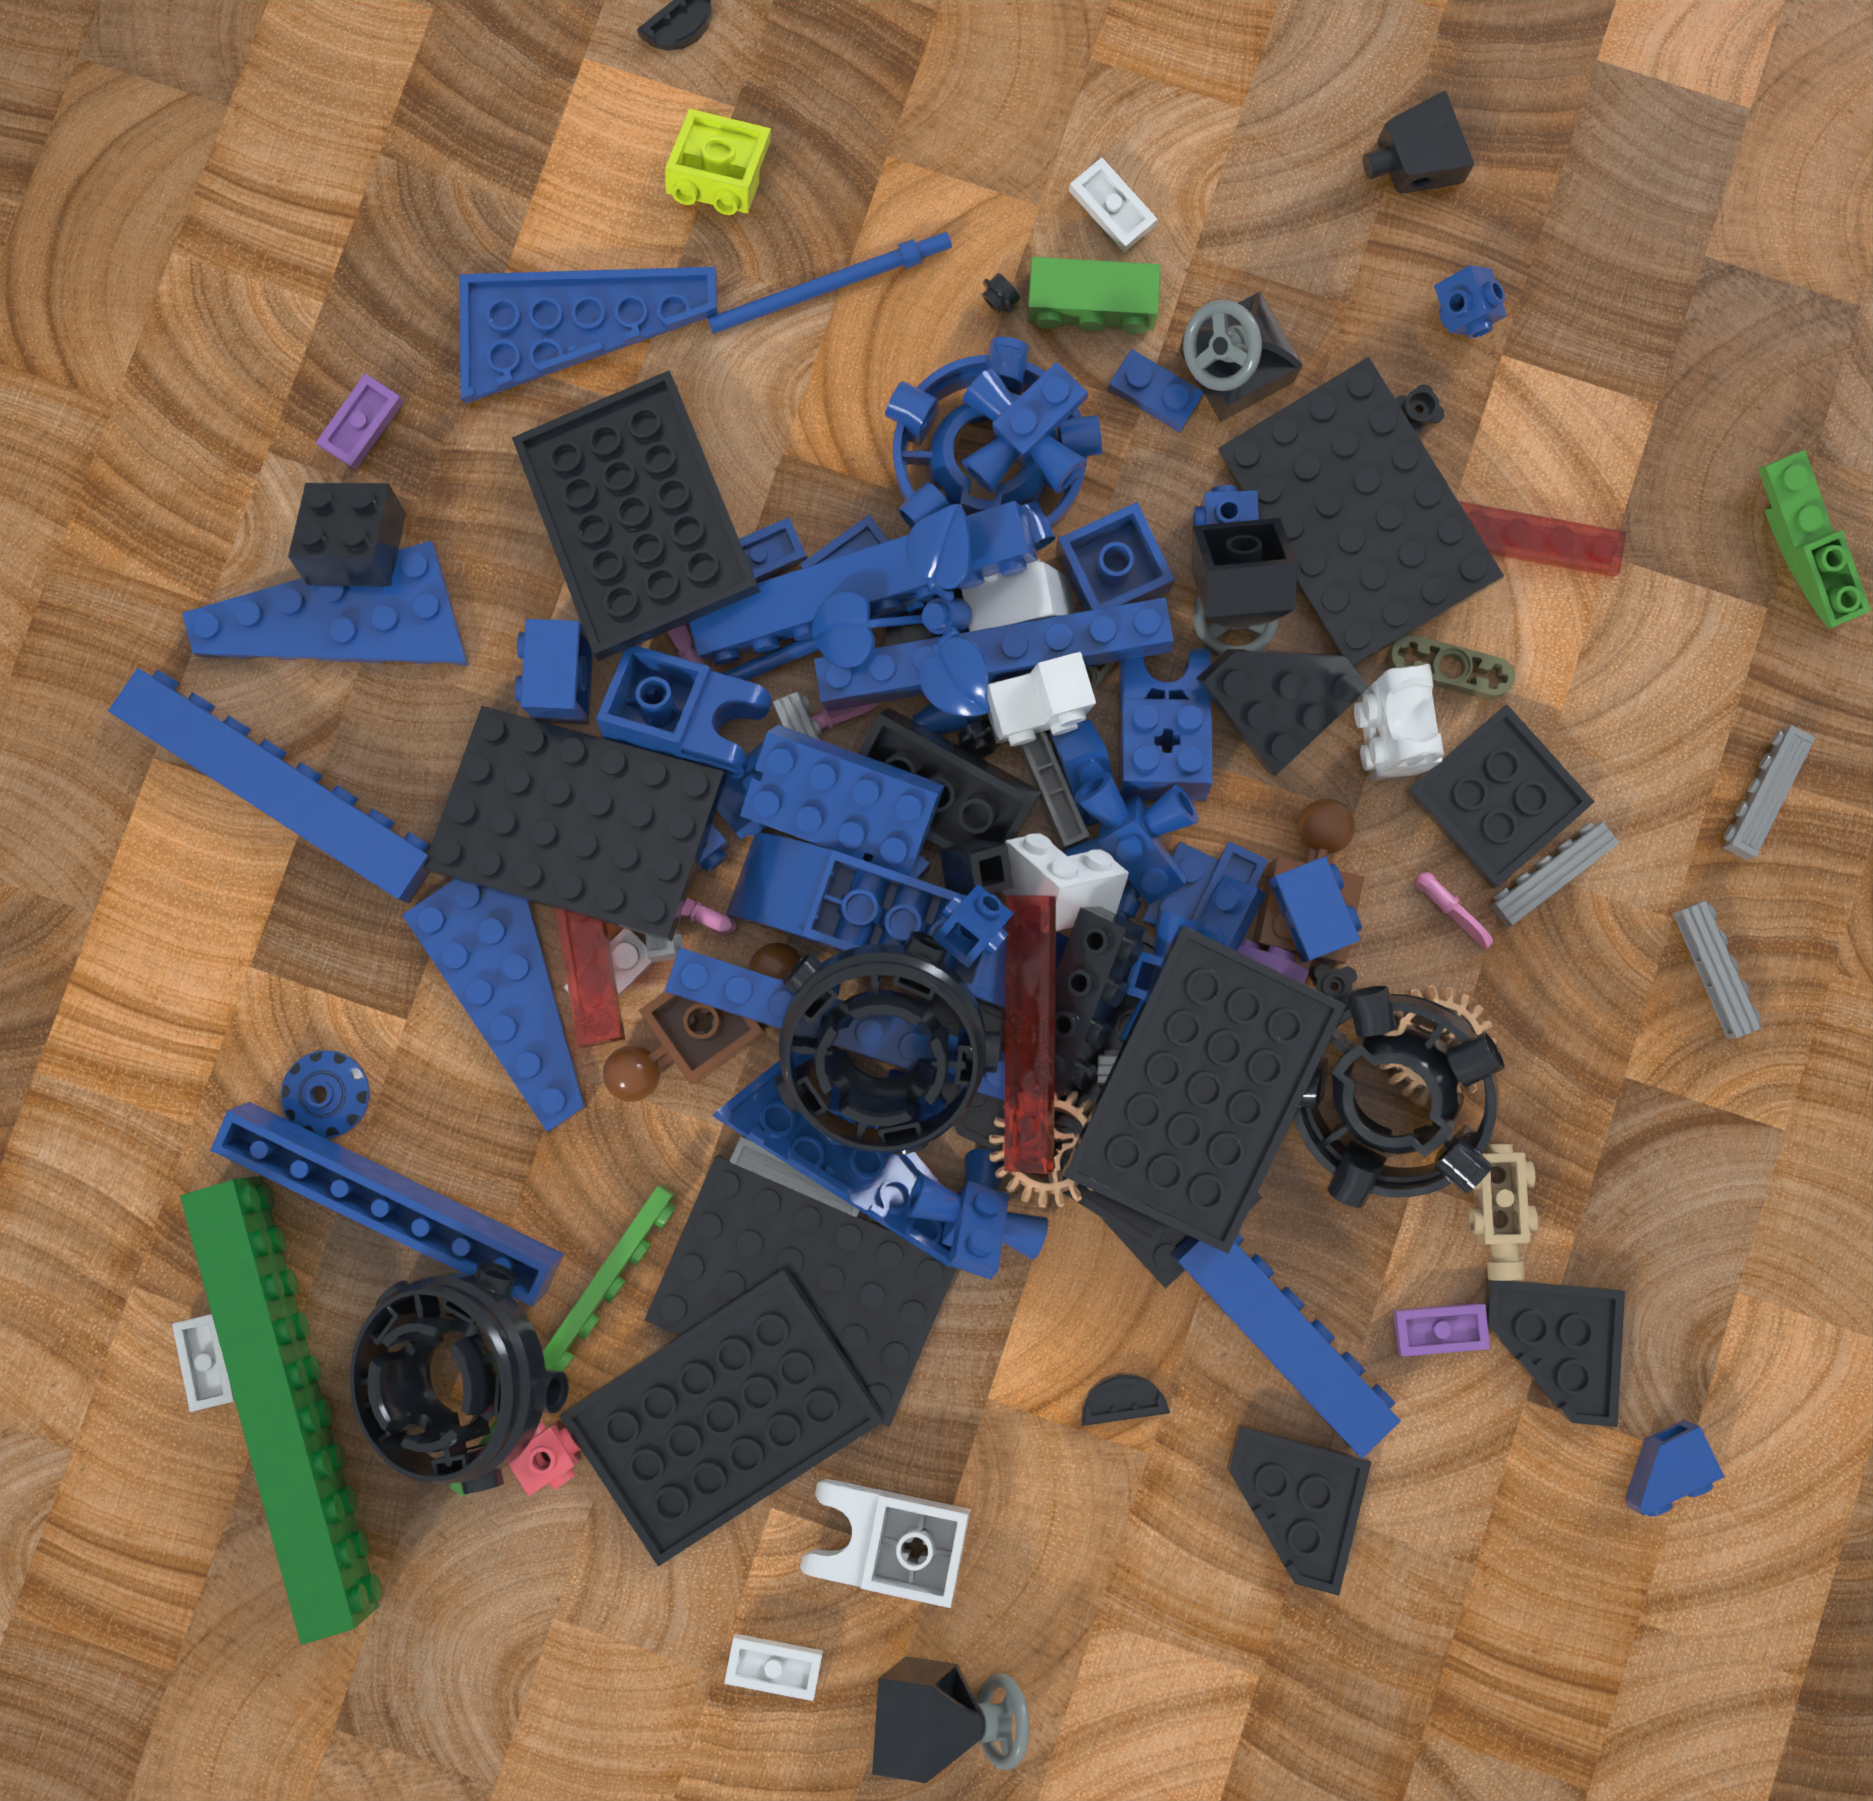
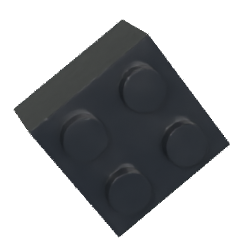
(347, 534)

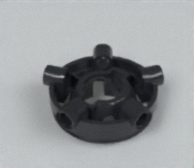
(1466, 1060)
(870, 1099)
(498, 1368)

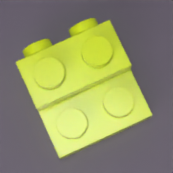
(716, 162)

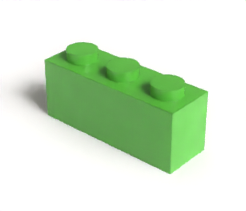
(1093, 294)

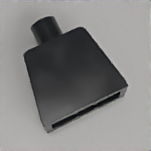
(1422, 148)

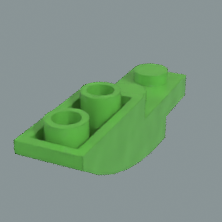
(1810, 546)

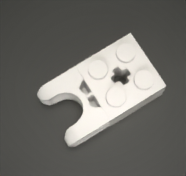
(1399, 724)
(877, 1549)

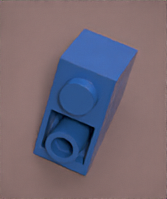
(1081, 757)
(1670, 1467)

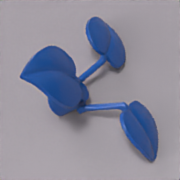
(958, 672)

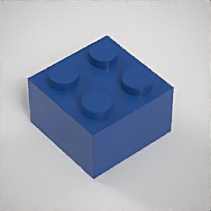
(1114, 561)
(555, 671)

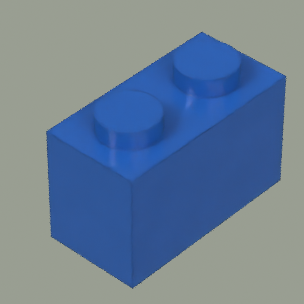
(1315, 909)

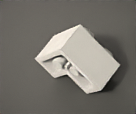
(1019, 598)
(1046, 699)
(1075, 880)

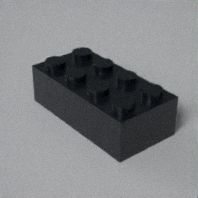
(977, 795)

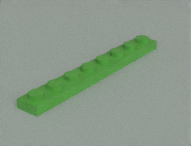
(604, 1286)

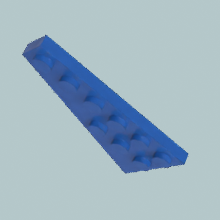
(548, 321)
(339, 623)
(501, 976)
(867, 1180)

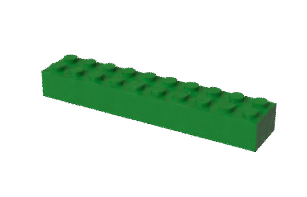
(282, 1407)

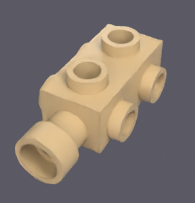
(1511, 1199)

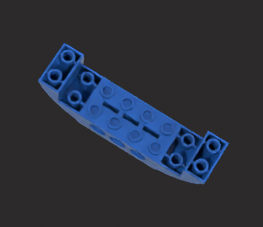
(852, 905)

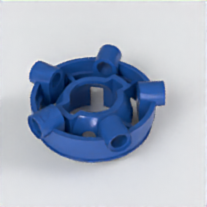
(916, 411)

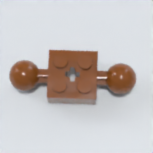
(1325, 829)
(634, 1071)

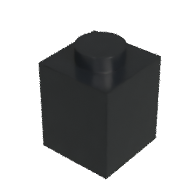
(974, 864)

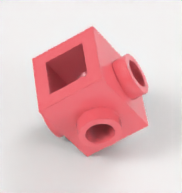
(536, 1469)

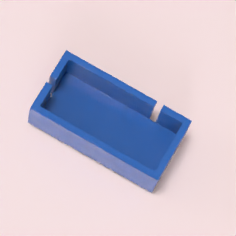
(841, 800)

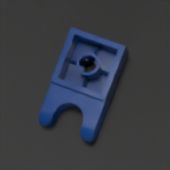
(679, 709)
(1167, 717)

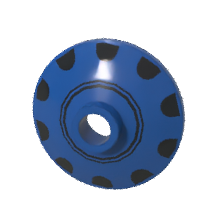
(346, 1093)

